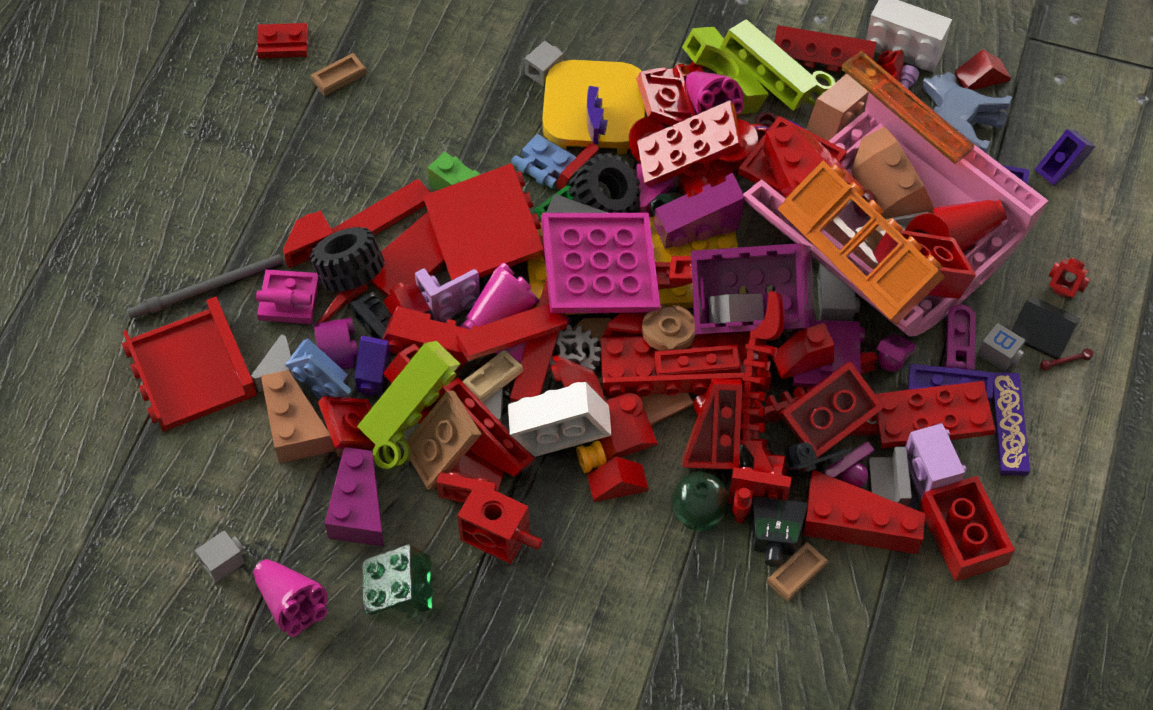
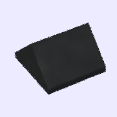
(1045, 327)

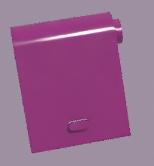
(846, 340)

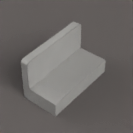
(891, 476)

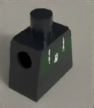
(776, 527)

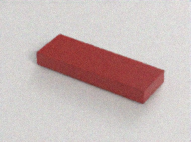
(698, 361)

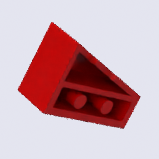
(415, 327)
(717, 428)

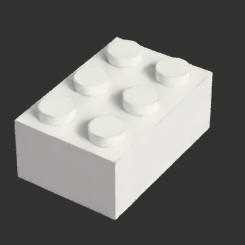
(909, 28)
(559, 419)

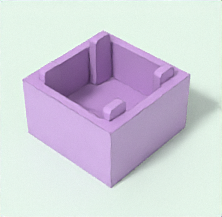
(932, 459)

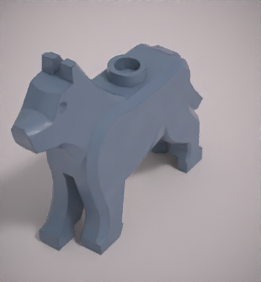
(966, 107)

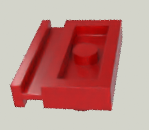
(282, 40)

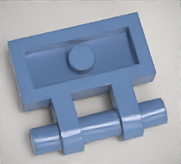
(545, 155)

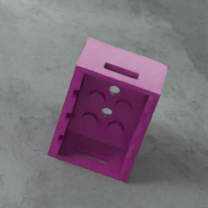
(729, 269)

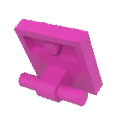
(288, 296)

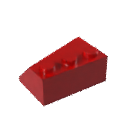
(795, 155)

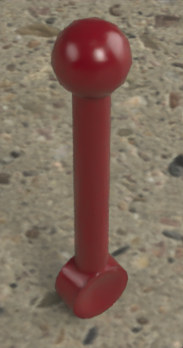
(1086, 355)

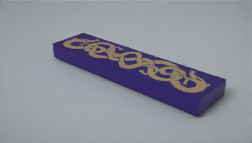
(1010, 424)

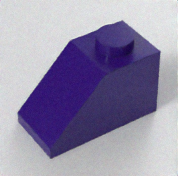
(1064, 156)
(371, 363)

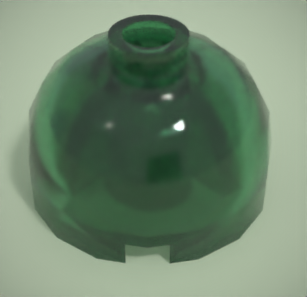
(700, 501)

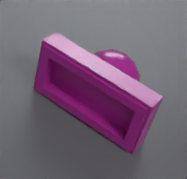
(894, 352)
(850, 468)

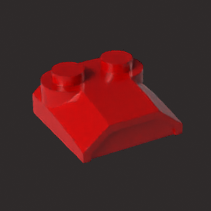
(629, 427)

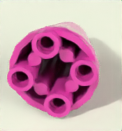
(711, 90)
(501, 298)
(290, 596)

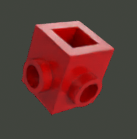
(1062, 284)

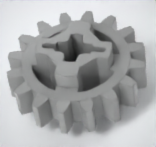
(576, 342)

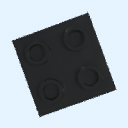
(802, 457)

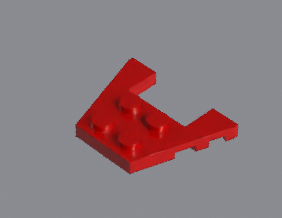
(666, 93)

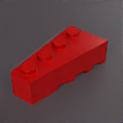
(860, 517)

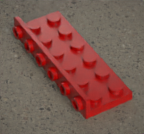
(631, 367)

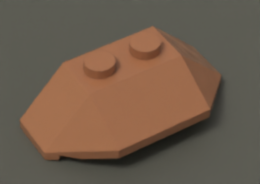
(890, 176)

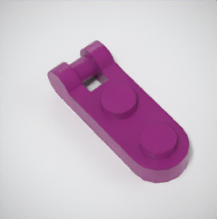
(960, 337)

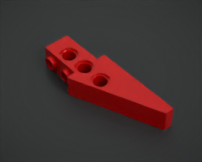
(495, 442)

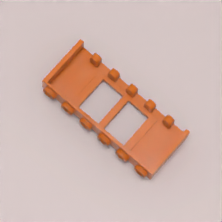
(899, 278)

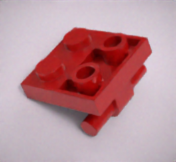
(749, 483)

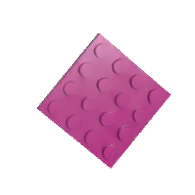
(600, 263)

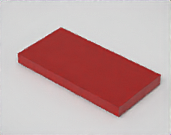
(408, 254)

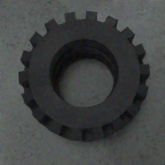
(617, 178)
(347, 259)

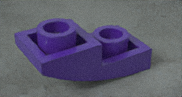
(595, 115)

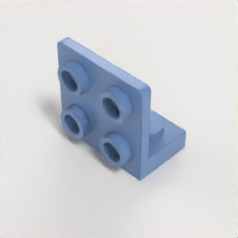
(317, 371)

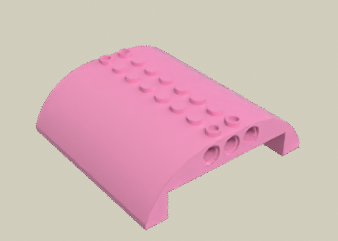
(969, 180)

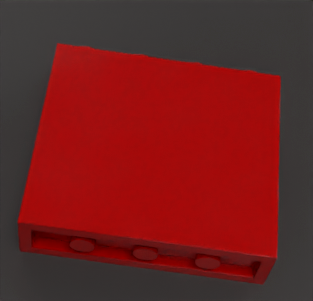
(485, 223)
(189, 367)

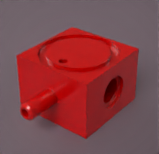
(495, 524)

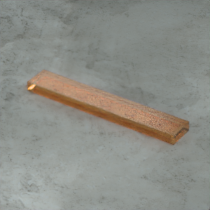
(908, 107)

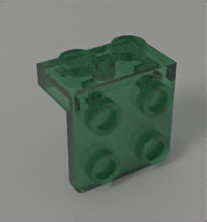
(397, 579)

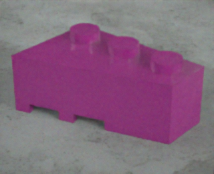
(701, 216)
(355, 501)

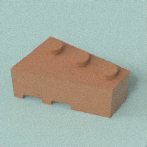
(837, 108)
(293, 421)

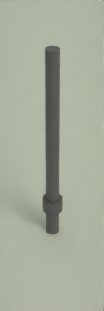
(156, 304)

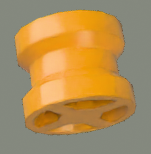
(591, 456)

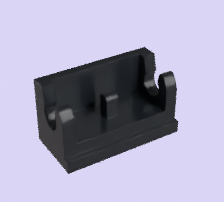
(371, 315)

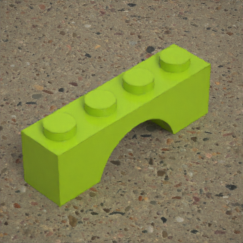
(705, 50)

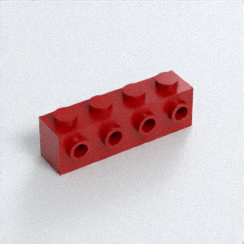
(820, 47)

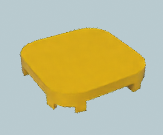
(567, 102)

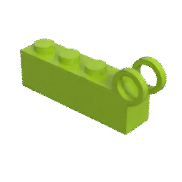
(773, 66)
(405, 400)

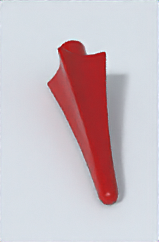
(340, 301)

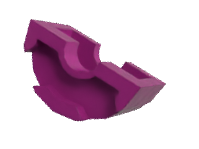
(335, 342)

